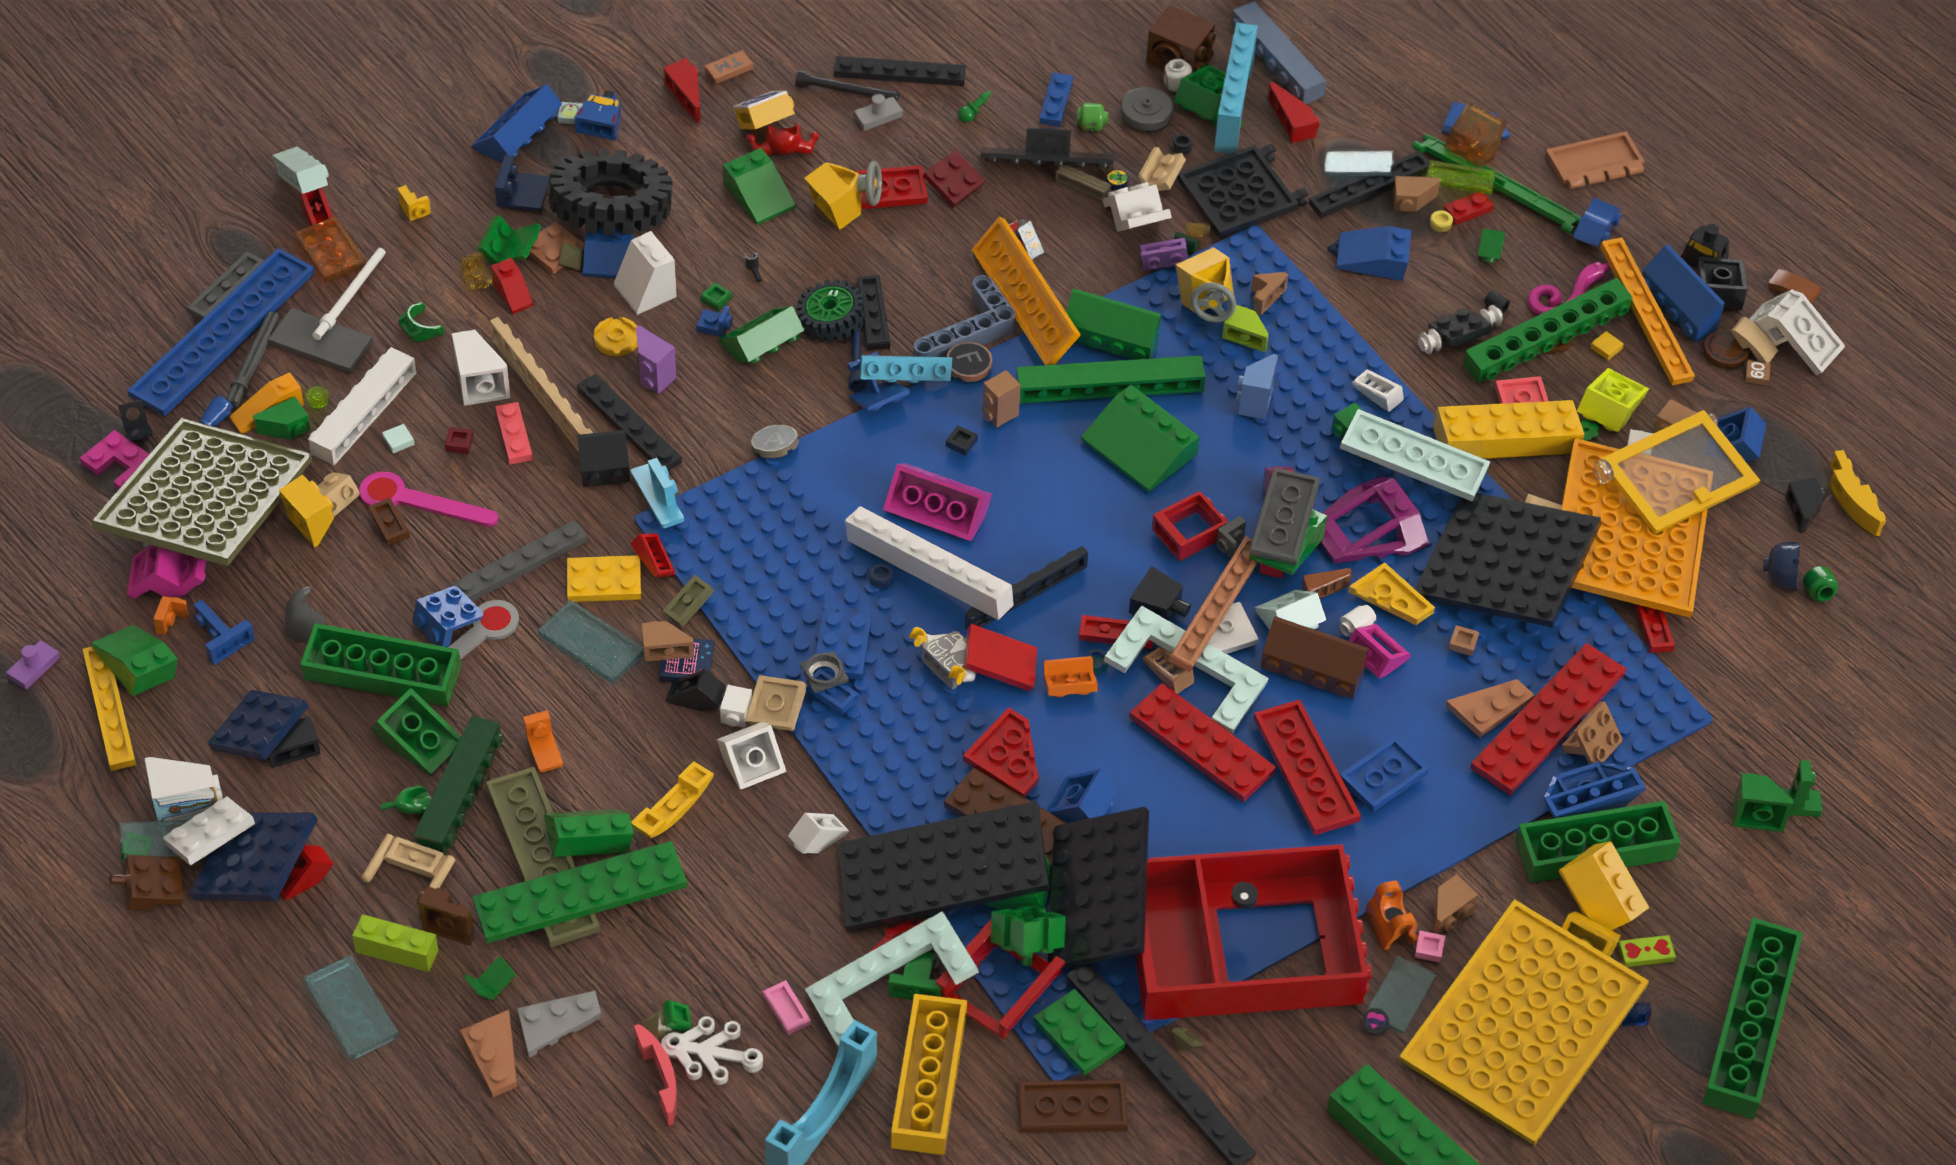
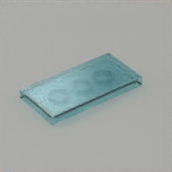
(591, 641)
(351, 1007)

